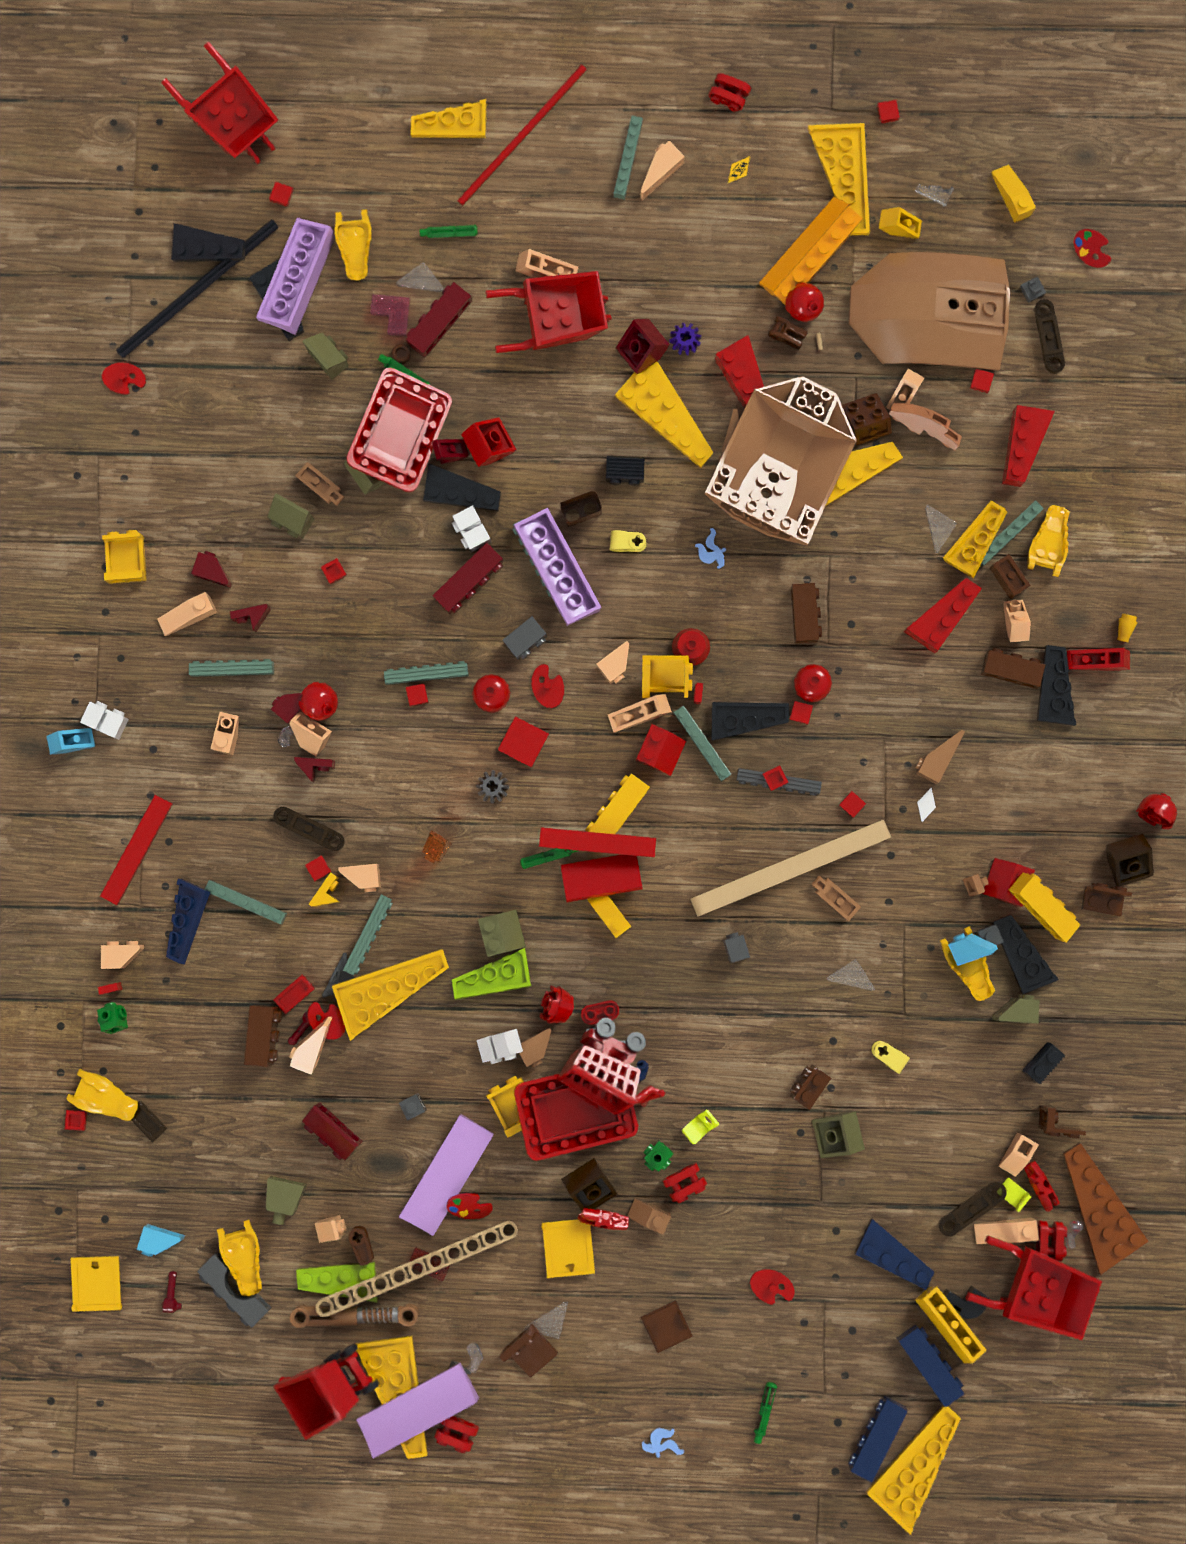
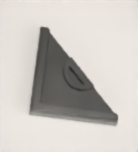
(338, 976)

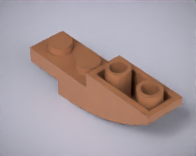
(920, 418)

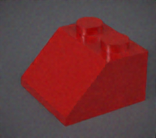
(488, 441)
(661, 750)
(1001, 878)

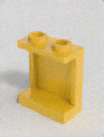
(124, 557)
(666, 674)
(504, 1104)

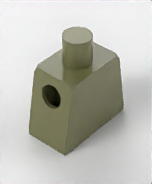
(283, 1197)

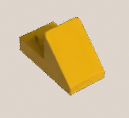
(322, 896)

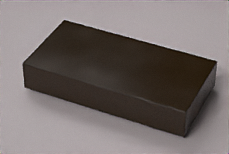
(148, 1122)

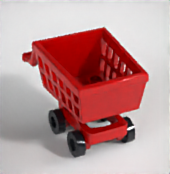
(613, 1059)
(324, 1392)

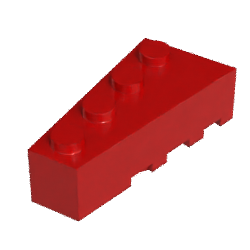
(740, 369)
(1024, 441)
(940, 620)

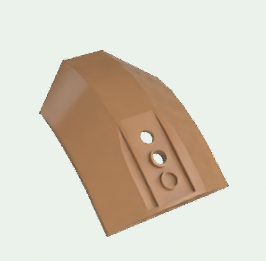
(906, 314)
(799, 437)

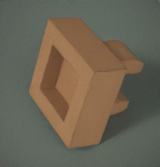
(975, 885)

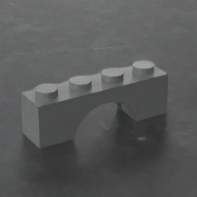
(249, 1308)

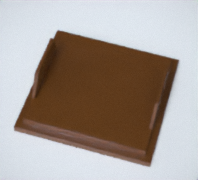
(666, 1326)

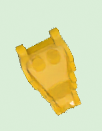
(354, 243)
(1050, 543)
(973, 974)
(100, 1096)
(241, 1256)

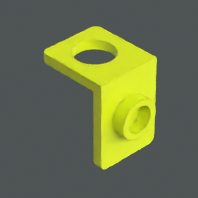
(699, 1127)
(1015, 1194)

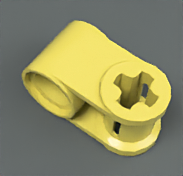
(624, 541)
(892, 1057)

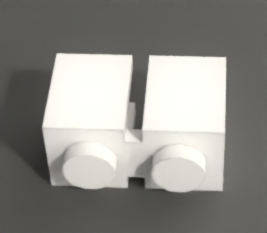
(471, 528)
(104, 720)
(500, 1045)

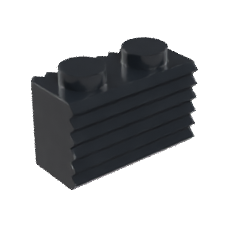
(625, 469)
(1043, 1063)

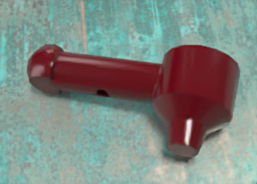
(292, 1040)
(170, 1304)

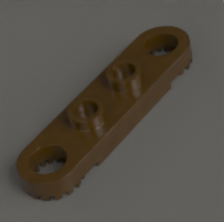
(1049, 336)
(309, 828)
(972, 1209)

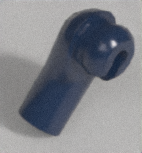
(643, 1066)

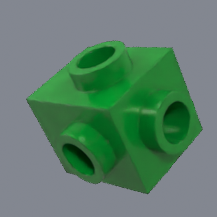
(112, 1018)
(661, 1149)

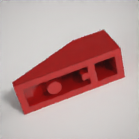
(1099, 659)

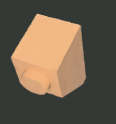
(907, 388)
(615, 664)
(309, 733)
(363, 876)

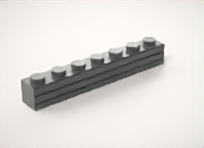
(798, 784)

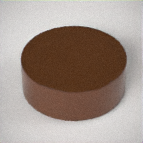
(401, 353)

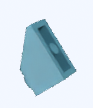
(70, 740)
(970, 948)
(156, 1239)

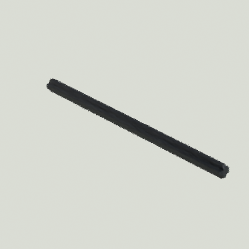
(191, 293)

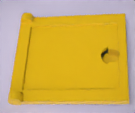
(568, 1248)
(96, 1288)

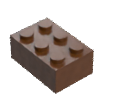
(262, 1035)

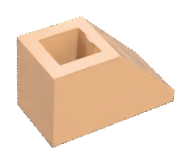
(1017, 621)
(226, 733)
(119, 956)
(1018, 1154)
(330, 1228)

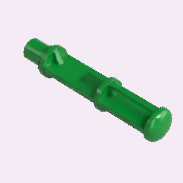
(449, 231)
(391, 363)
(544, 857)
(765, 1411)

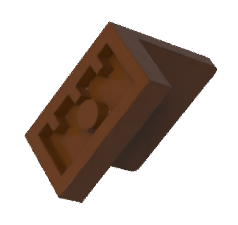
(868, 418)
(1104, 899)
(810, 1086)
(1049, 1117)
(529, 1351)

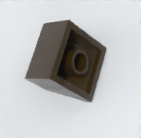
(1130, 860)
(589, 1185)

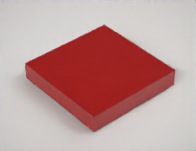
(523, 742)

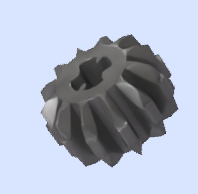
(497, 781)

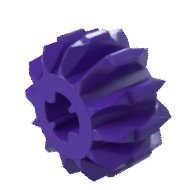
(680, 333)

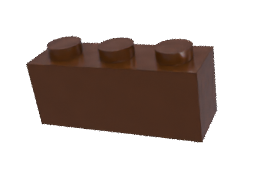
(805, 613)
(1013, 668)

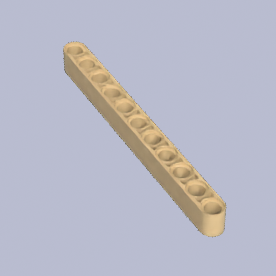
(790, 868)
(388, 1276)

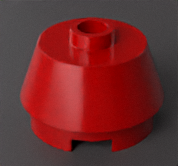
(691, 643)
(557, 1005)

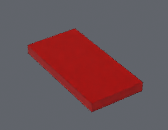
(601, 877)

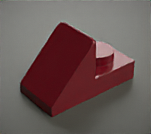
(450, 450)
(256, 614)
(309, 765)

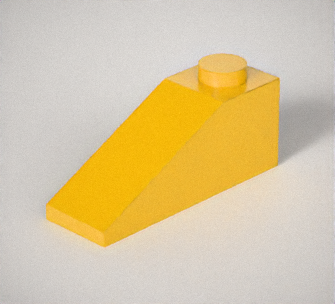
(1013, 193)
(610, 915)

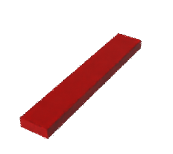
(597, 842)
(136, 850)

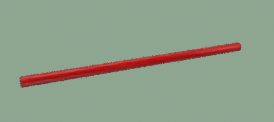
(521, 135)

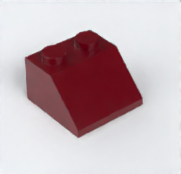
(642, 345)

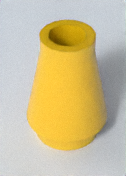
(1126, 627)

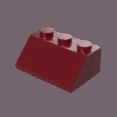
(331, 1131)

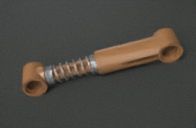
(353, 1316)

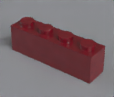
(439, 319)
(468, 579)

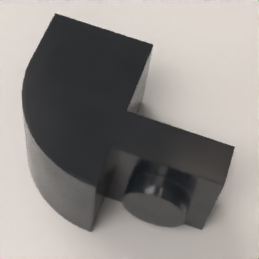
(966, 1308)

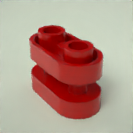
(729, 92)
(594, 1012)
(696, 1185)
(1058, 1234)
(461, 1443)

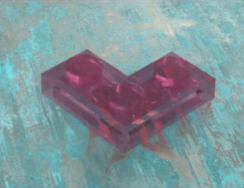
(396, 308)

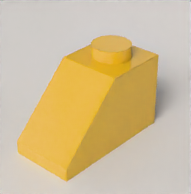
(900, 223)

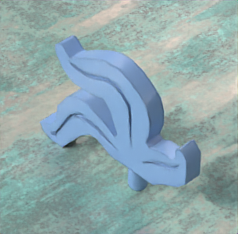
(710, 557)
(656, 1437)

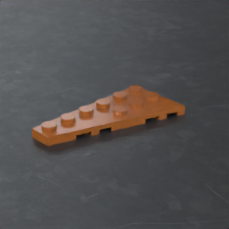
(1105, 1218)

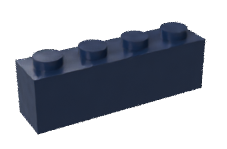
(930, 1365)
(877, 1439)

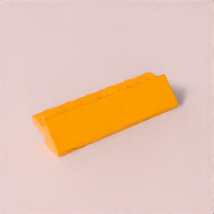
(812, 249)

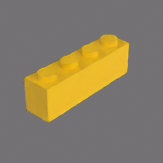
(620, 806)
(1045, 907)
(950, 1325)

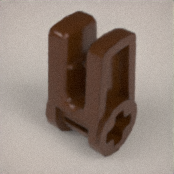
(787, 327)
(362, 1247)

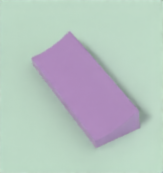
(296, 275)
(557, 567)
(446, 1174)
(417, 1410)

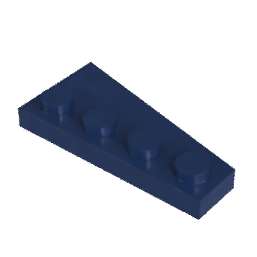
(188, 913)
(888, 1253)

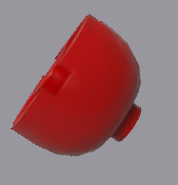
(804, 302)
(812, 683)
(491, 693)
(318, 701)
(1158, 810)

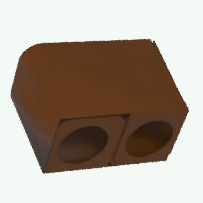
(582, 499)

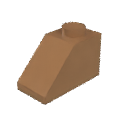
(535, 1048)
(649, 1216)

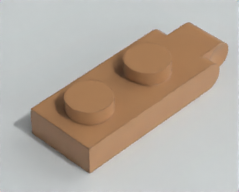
(319, 484)
(835, 898)

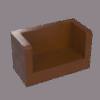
(1009, 576)

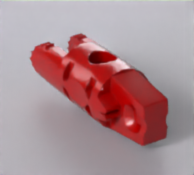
(1041, 1186)
(604, 1219)

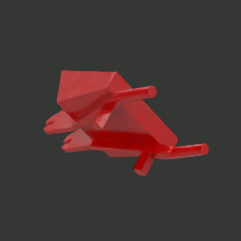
(229, 110)
(559, 309)
(1045, 1293)

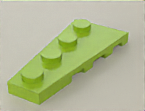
(500, 976)
(336, 1278)

